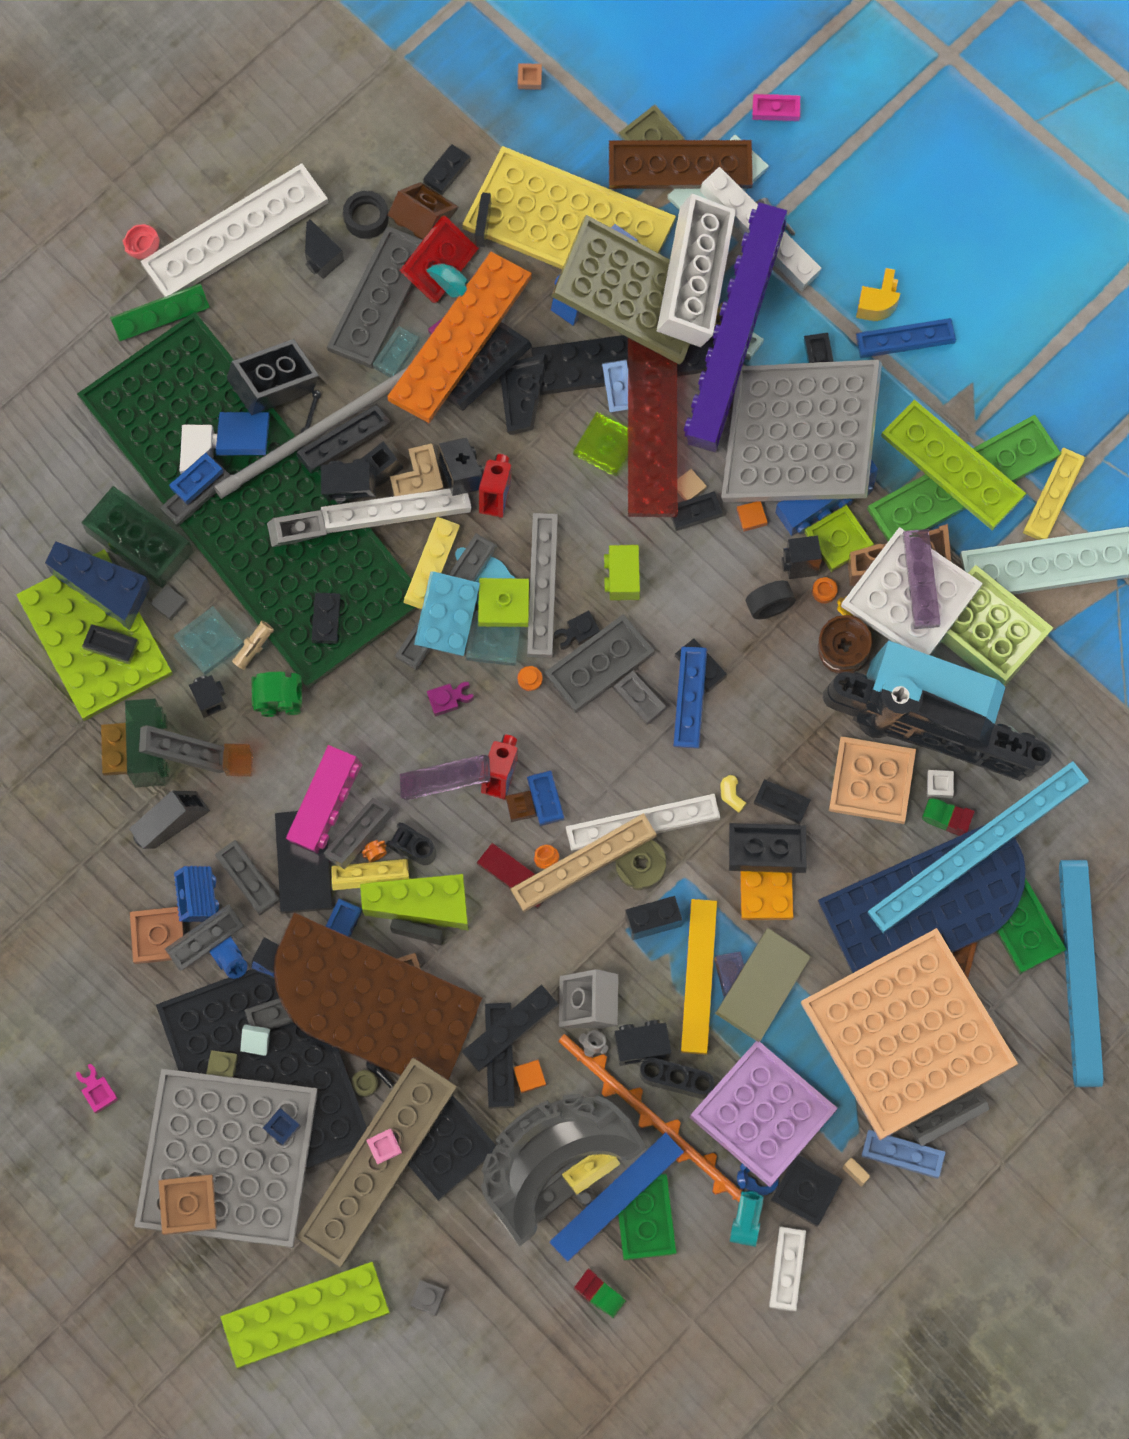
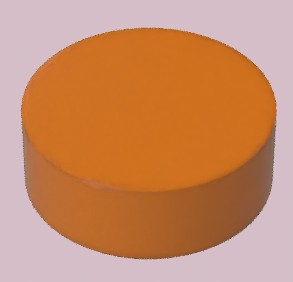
(824, 590)

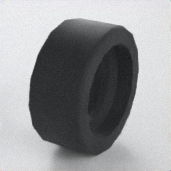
(365, 231)
(770, 600)

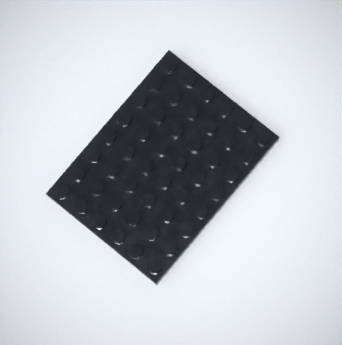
(214, 1021)

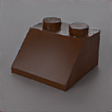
(420, 209)

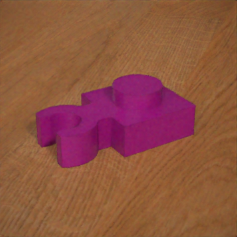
(445, 699)

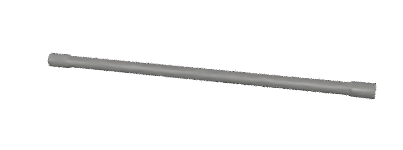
(235, 481)

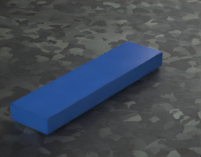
(905, 338)
(690, 697)

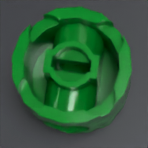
(276, 693)

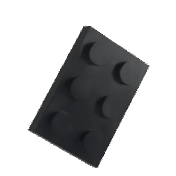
(767, 848)

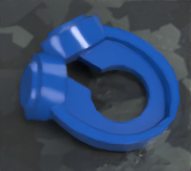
(750, 1184)

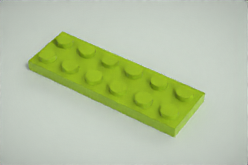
(953, 464)
(304, 1315)

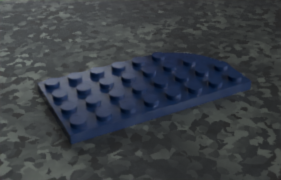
(962, 912)

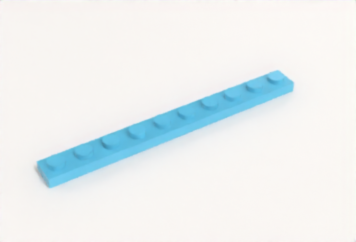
(978, 847)

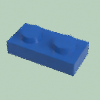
(196, 478)

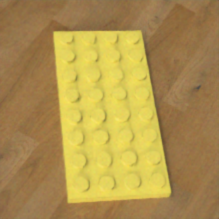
(542, 208)

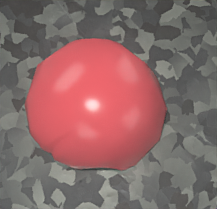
(141, 241)

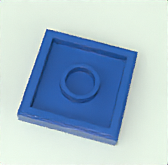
(242, 433)

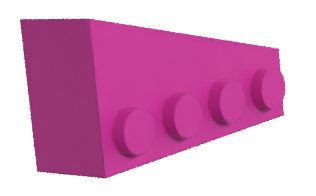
(324, 799)

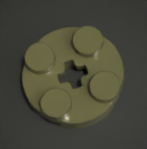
(645, 878)

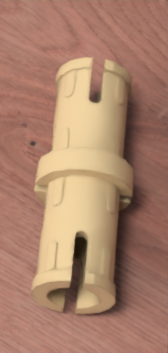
(253, 645)

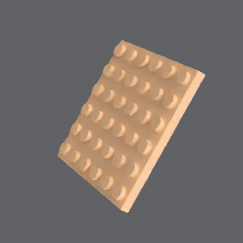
(908, 1034)

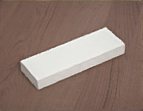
(787, 1269)

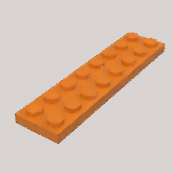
(459, 337)

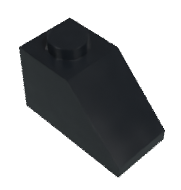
(321, 251)

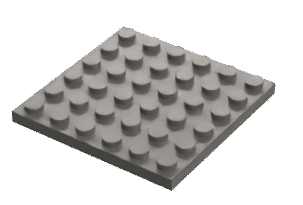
(802, 431)
(217, 1130)

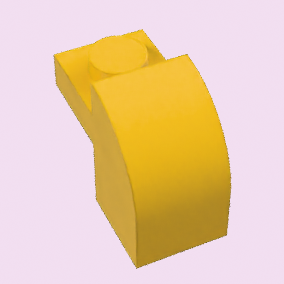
(879, 303)

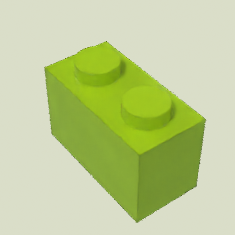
(623, 572)

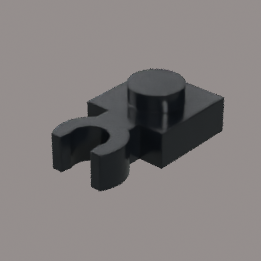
(580, 629)

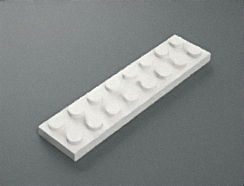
(235, 231)

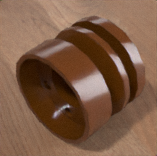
(851, 632)

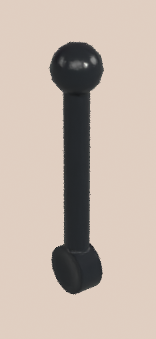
(316, 395)

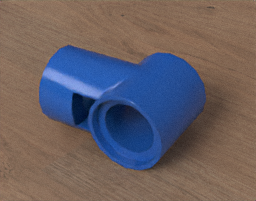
(229, 958)

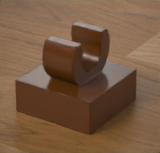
(520, 806)

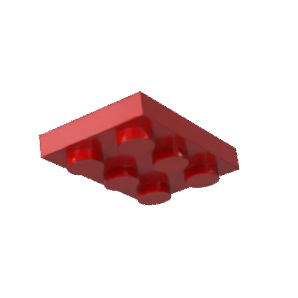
(441, 246)

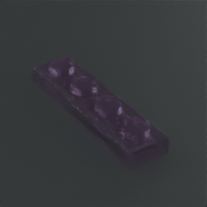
(921, 579)
(445, 777)

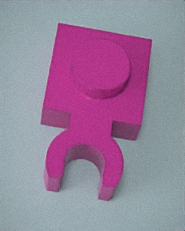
(97, 1092)

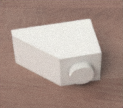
(195, 442)

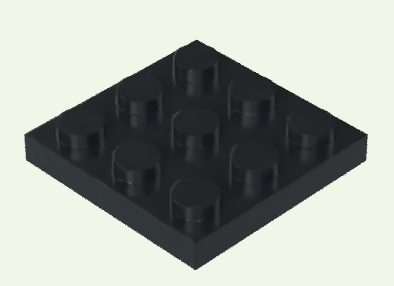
(450, 1150)

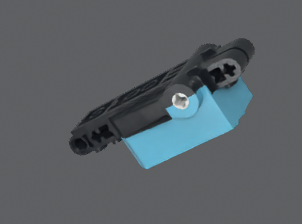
(937, 709)

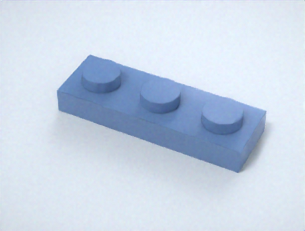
(903, 1154)

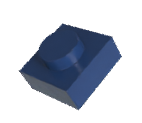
(281, 1127)

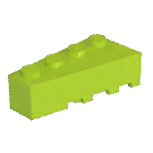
(418, 900)

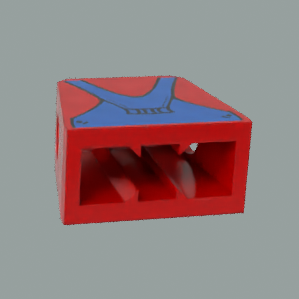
(495, 486)
(503, 762)

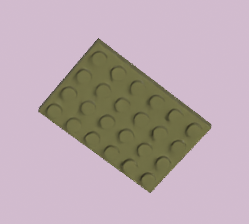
(618, 286)

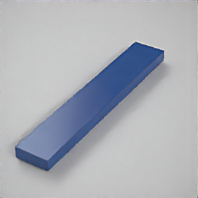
(616, 1197)

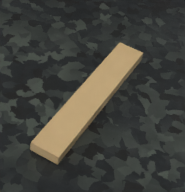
(583, 862)

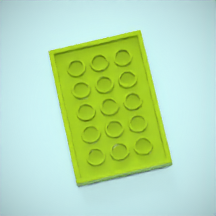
(91, 679)

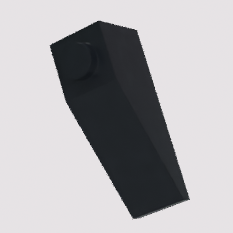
(385, 465)

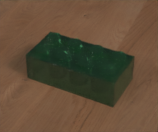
(137, 537)

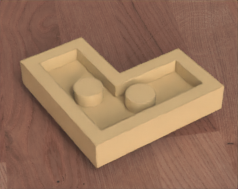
(424, 476)

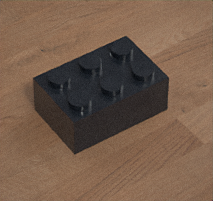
(272, 376)

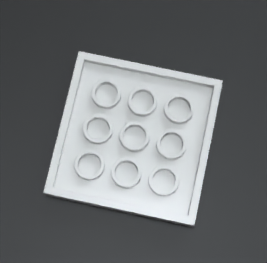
(884, 597)

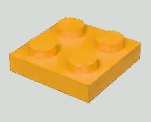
(766, 895)

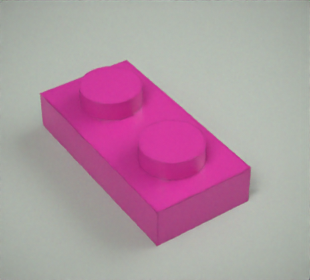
(776, 107)

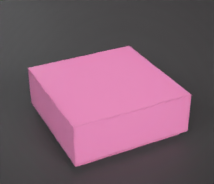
(384, 1146)

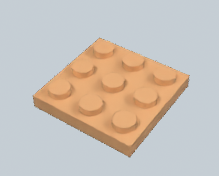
(872, 780)

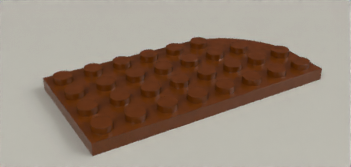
(370, 1000)

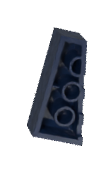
(100, 582)

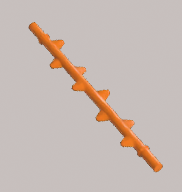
(649, 1118)

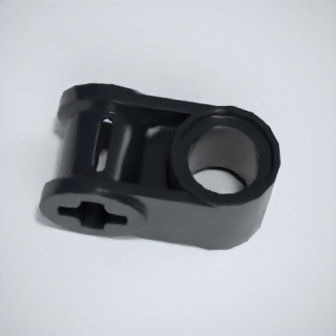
(408, 842)

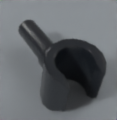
(376, 1069)

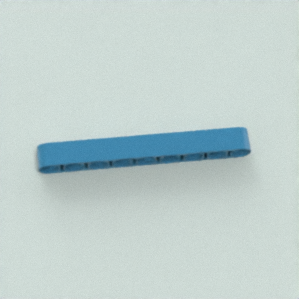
(1080, 973)

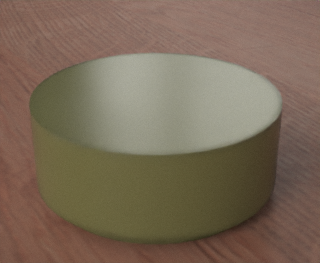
(364, 1083)

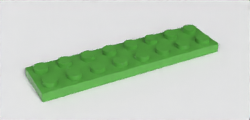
(926, 504)

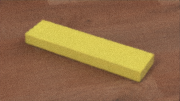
(1054, 494)

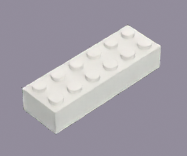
(696, 270)

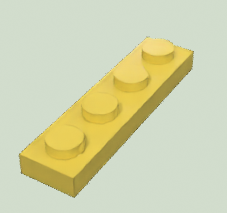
(432, 559)

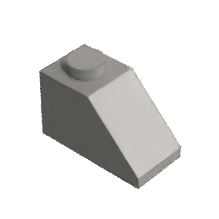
(296, 528)

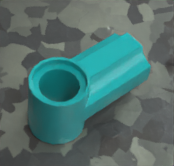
(746, 1224)

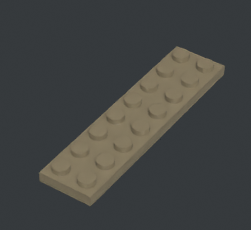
(363, 1184)

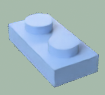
(616, 384)

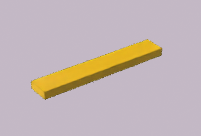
(699, 977)

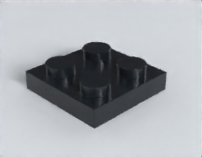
(806, 1190)

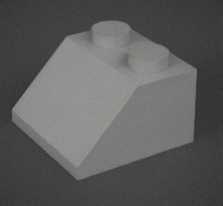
(588, 1000)

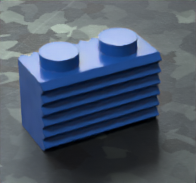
(195, 893)

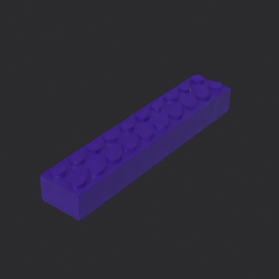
(736, 327)

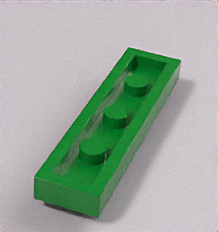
(159, 312)

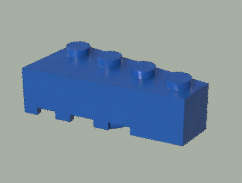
(800, 514)

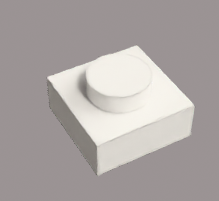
(940, 784)

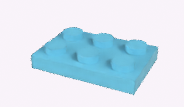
(447, 613)

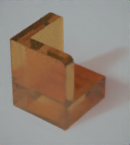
(238, 760)

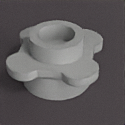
(595, 1037)

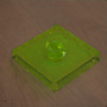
(604, 444)

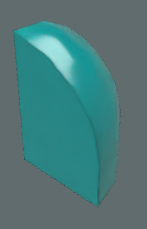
(449, 279)

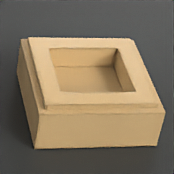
(690, 485)
(856, 1172)

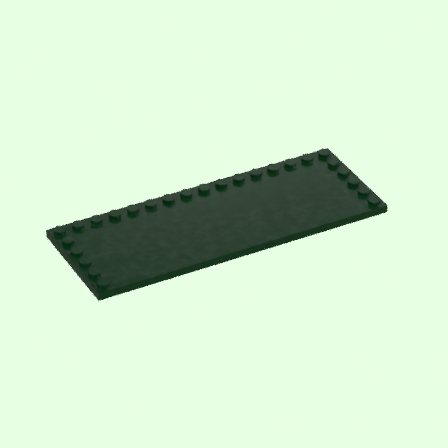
(185, 383)

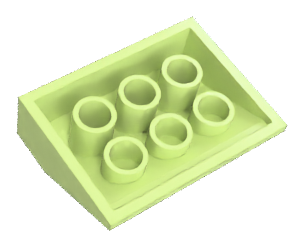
(996, 631)

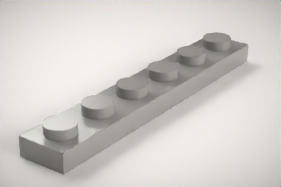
(542, 585)

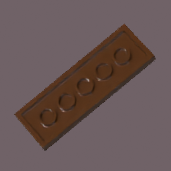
(677, 163)

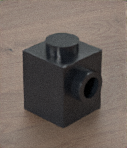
(208, 695)

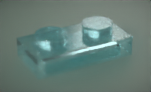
(396, 352)

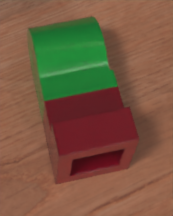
(947, 816)
(599, 1294)

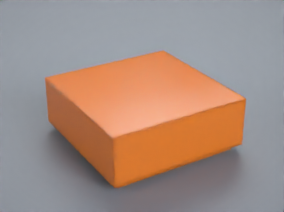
(752, 516)
(529, 1076)

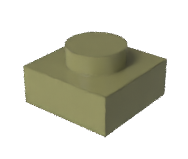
(222, 1064)

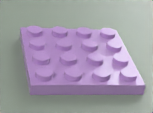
(763, 1113)

